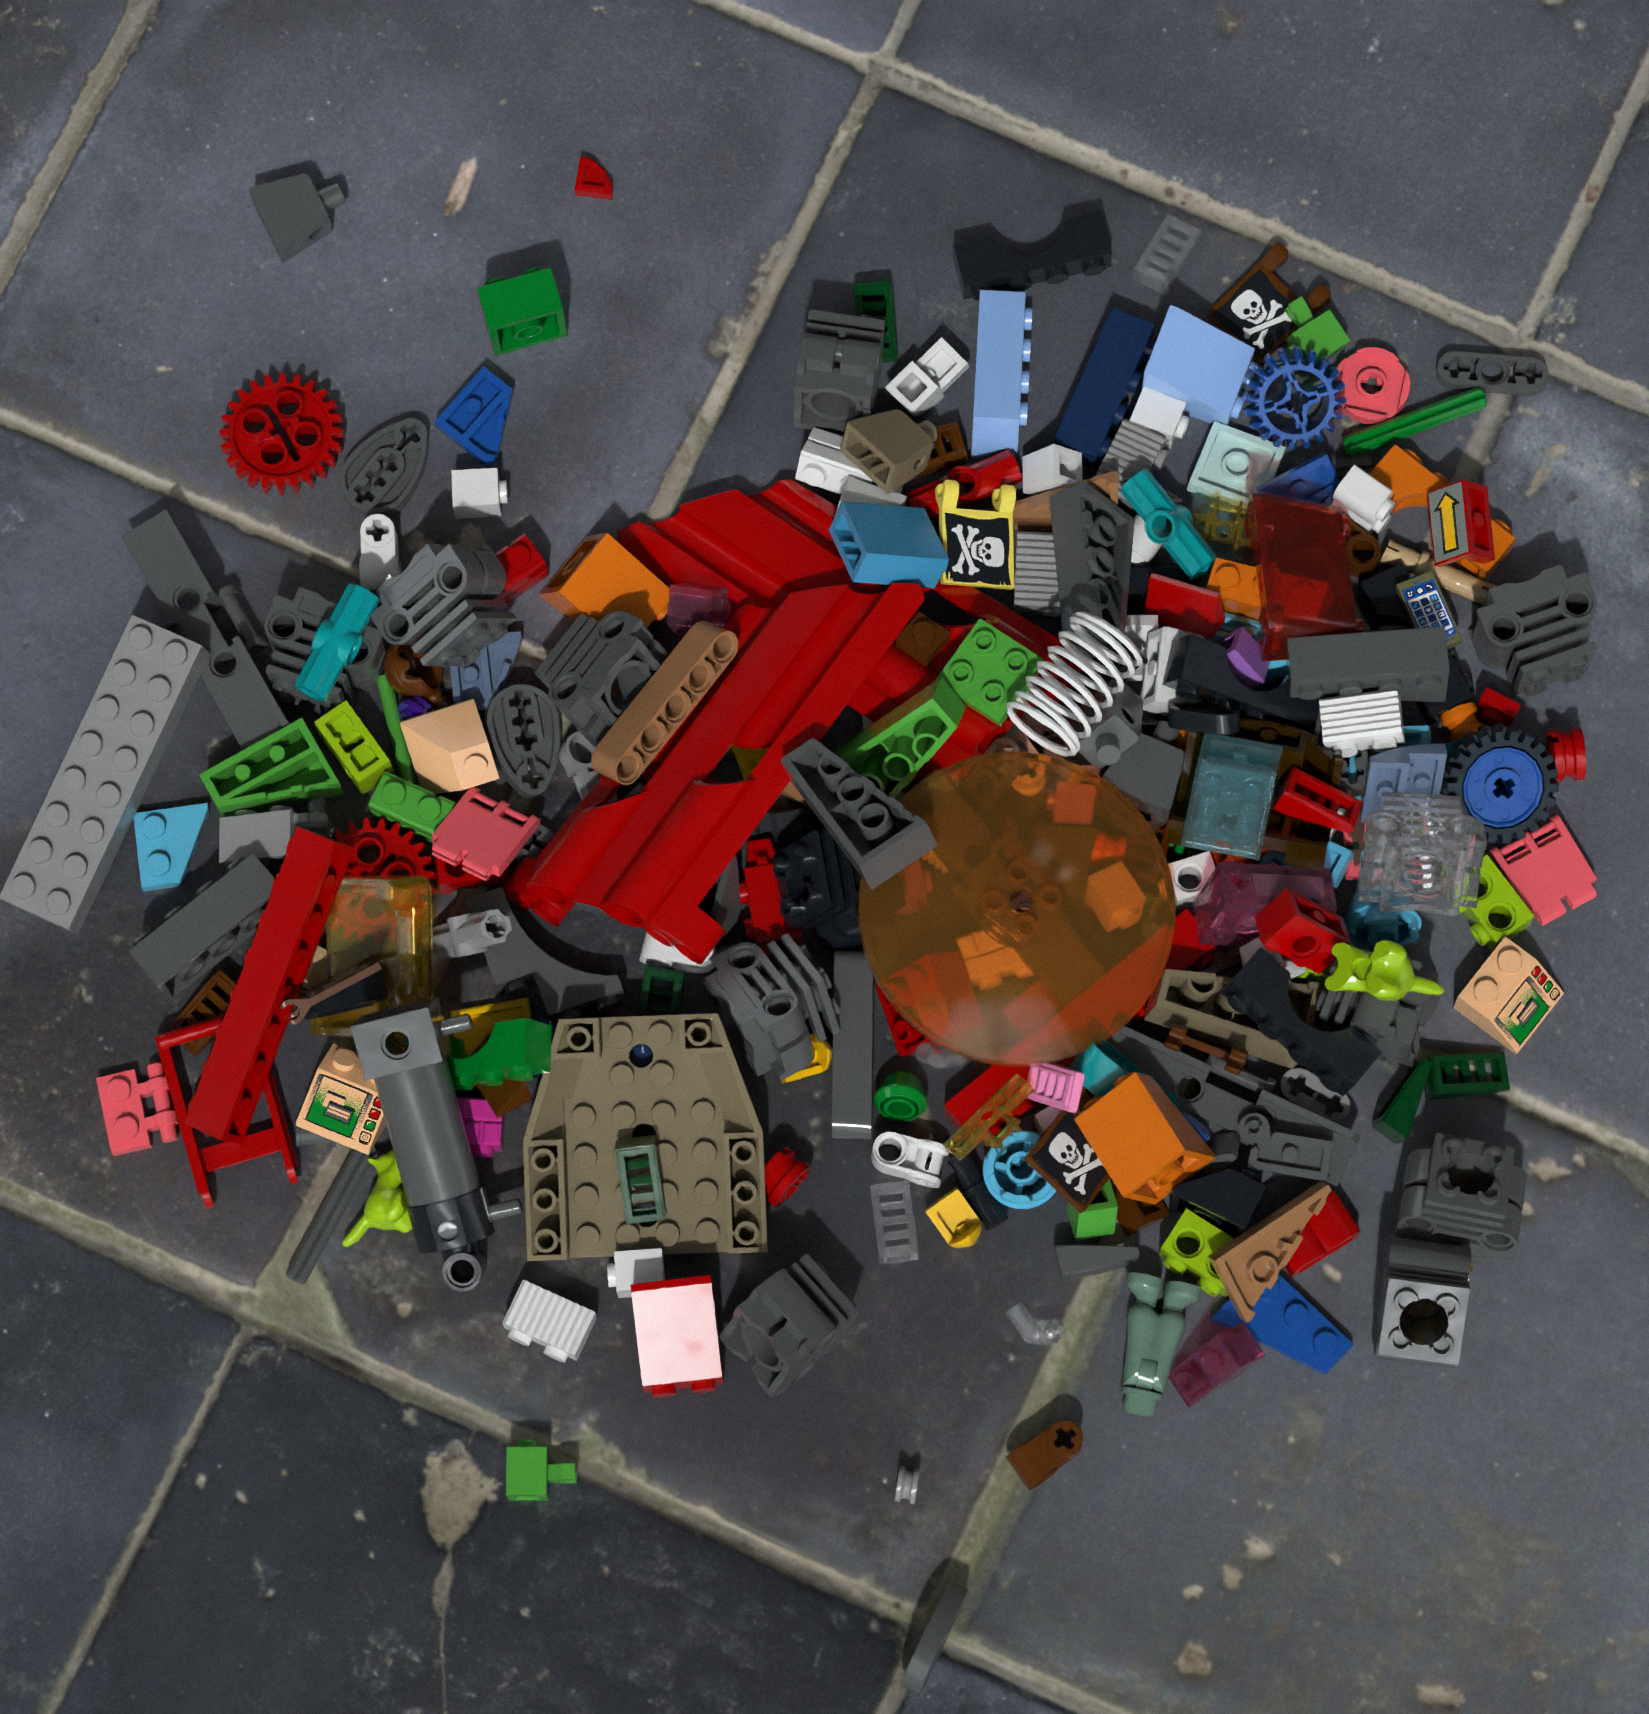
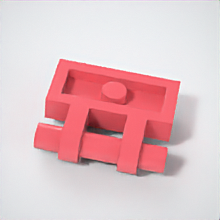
(125, 1113)

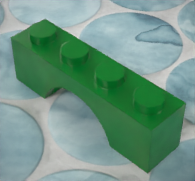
(512, 1052)

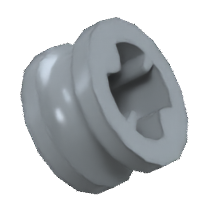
(907, 1485)

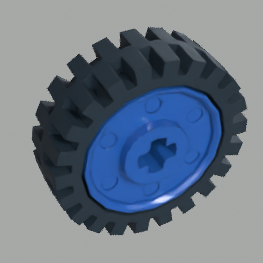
(1523, 769)

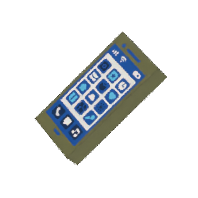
(1427, 606)

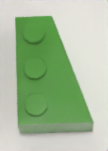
(273, 772)

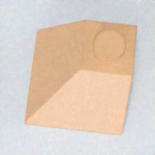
(449, 748)

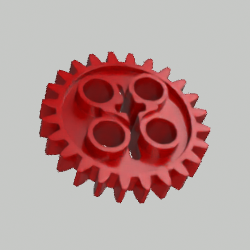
(251, 449)
(389, 843)

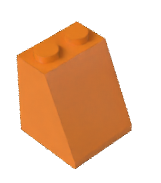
(606, 579)
(1143, 1139)

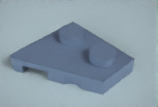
(488, 673)

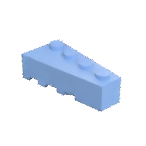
(1000, 373)

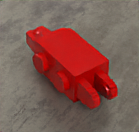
(763, 896)

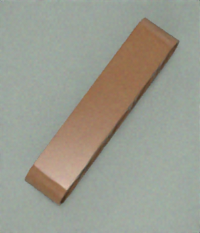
(664, 702)

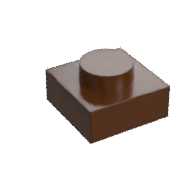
(923, 639)

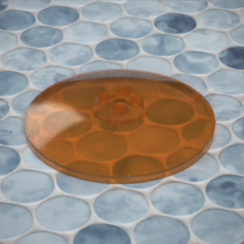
(1009, 980)

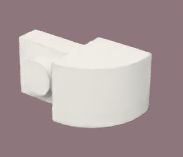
(924, 382)

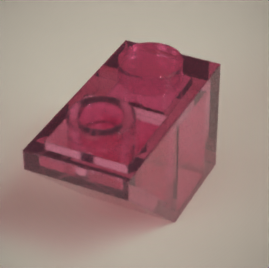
(696, 603)
(1216, 1364)

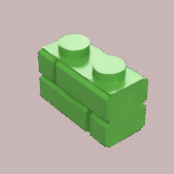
(409, 805)

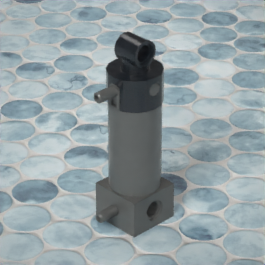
(429, 1134)

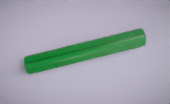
(1414, 422)

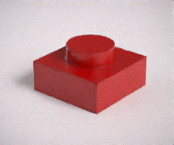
(1497, 708)

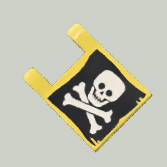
(977, 540)

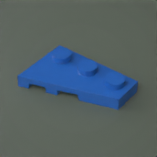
(1291, 1327)

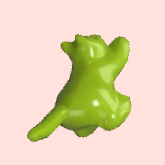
(1382, 973)
(385, 1204)

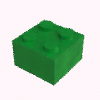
(522, 310)

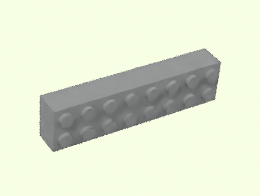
(105, 774)

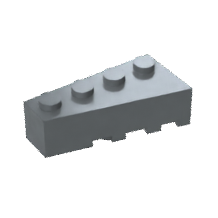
(1091, 557)
(1370, 662)
(863, 820)

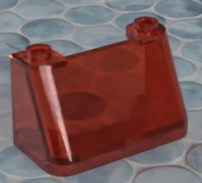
(1300, 570)

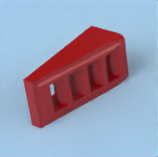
(1295, 801)

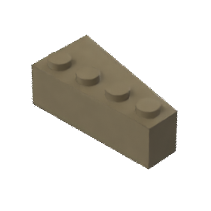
(1197, 1003)

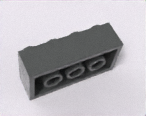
(205, 930)

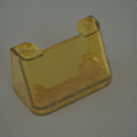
(385, 919)

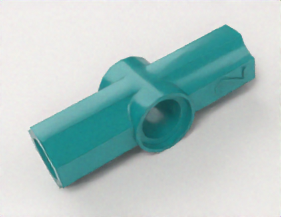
(1154, 508)
(337, 642)

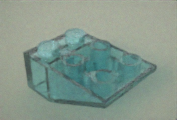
(1232, 796)

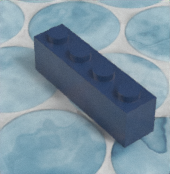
(1105, 386)

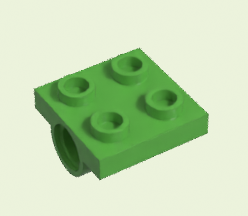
(989, 671)

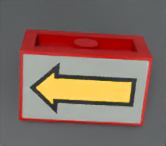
(1461, 523)

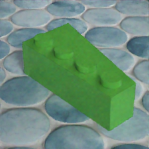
(905, 738)

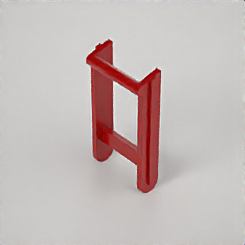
(226, 1153)

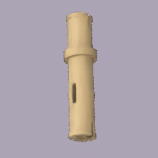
(1446, 576)

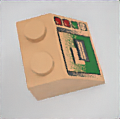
(1509, 996)
(343, 1103)

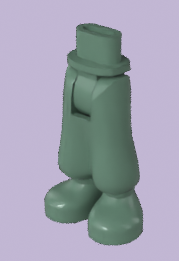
(1152, 1339)

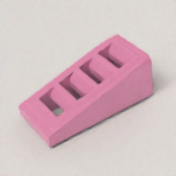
(1056, 1086)

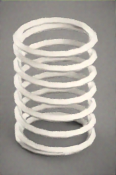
(1077, 680)

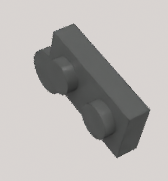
(1284, 1152)

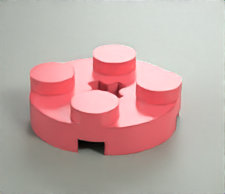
(1390, 375)

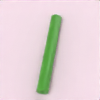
(397, 738)

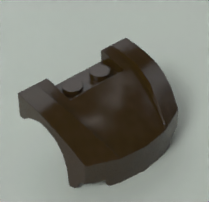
(1301, 840)

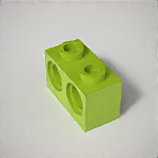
(353, 747)
(1498, 899)
(1198, 1264)

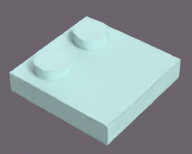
(1234, 465)

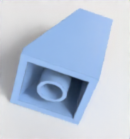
(1199, 367)

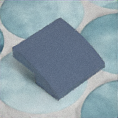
(1404, 770)

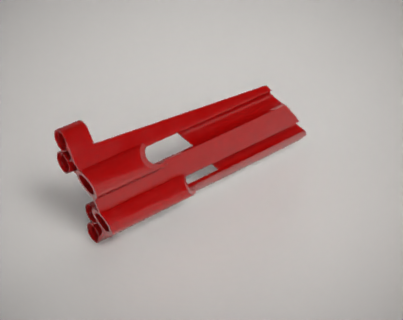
(666, 847)

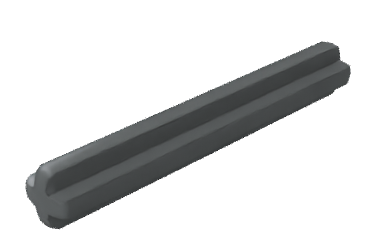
(329, 1216)

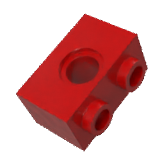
(1301, 930)

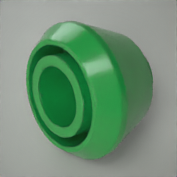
(901, 1097)

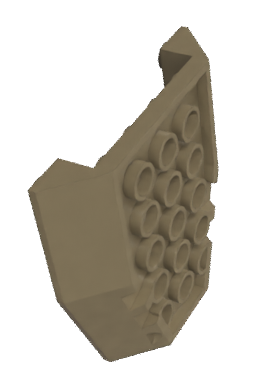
(704, 1141)

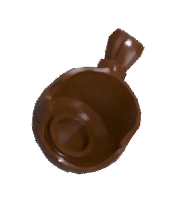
(411, 678)

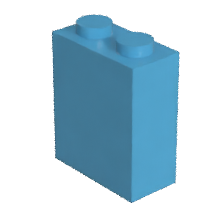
(888, 544)

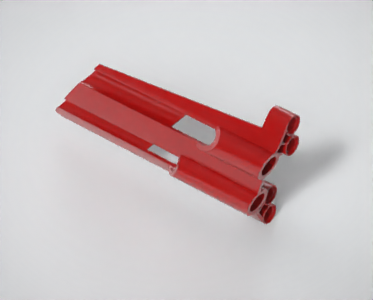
(783, 545)

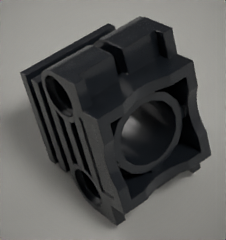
(819, 890)

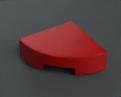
(592, 180)

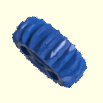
(1277, 401)

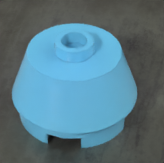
(1369, 925)
(1011, 1177)

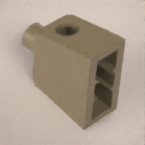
(889, 447)

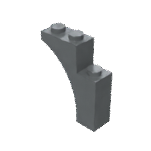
(521, 962)

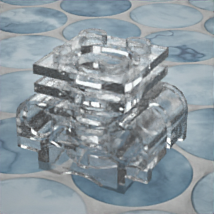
(1421, 855)

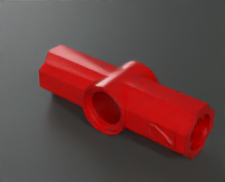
(982, 476)

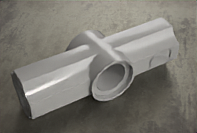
(470, 934)

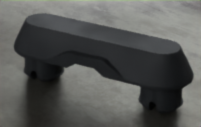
(785, 826)

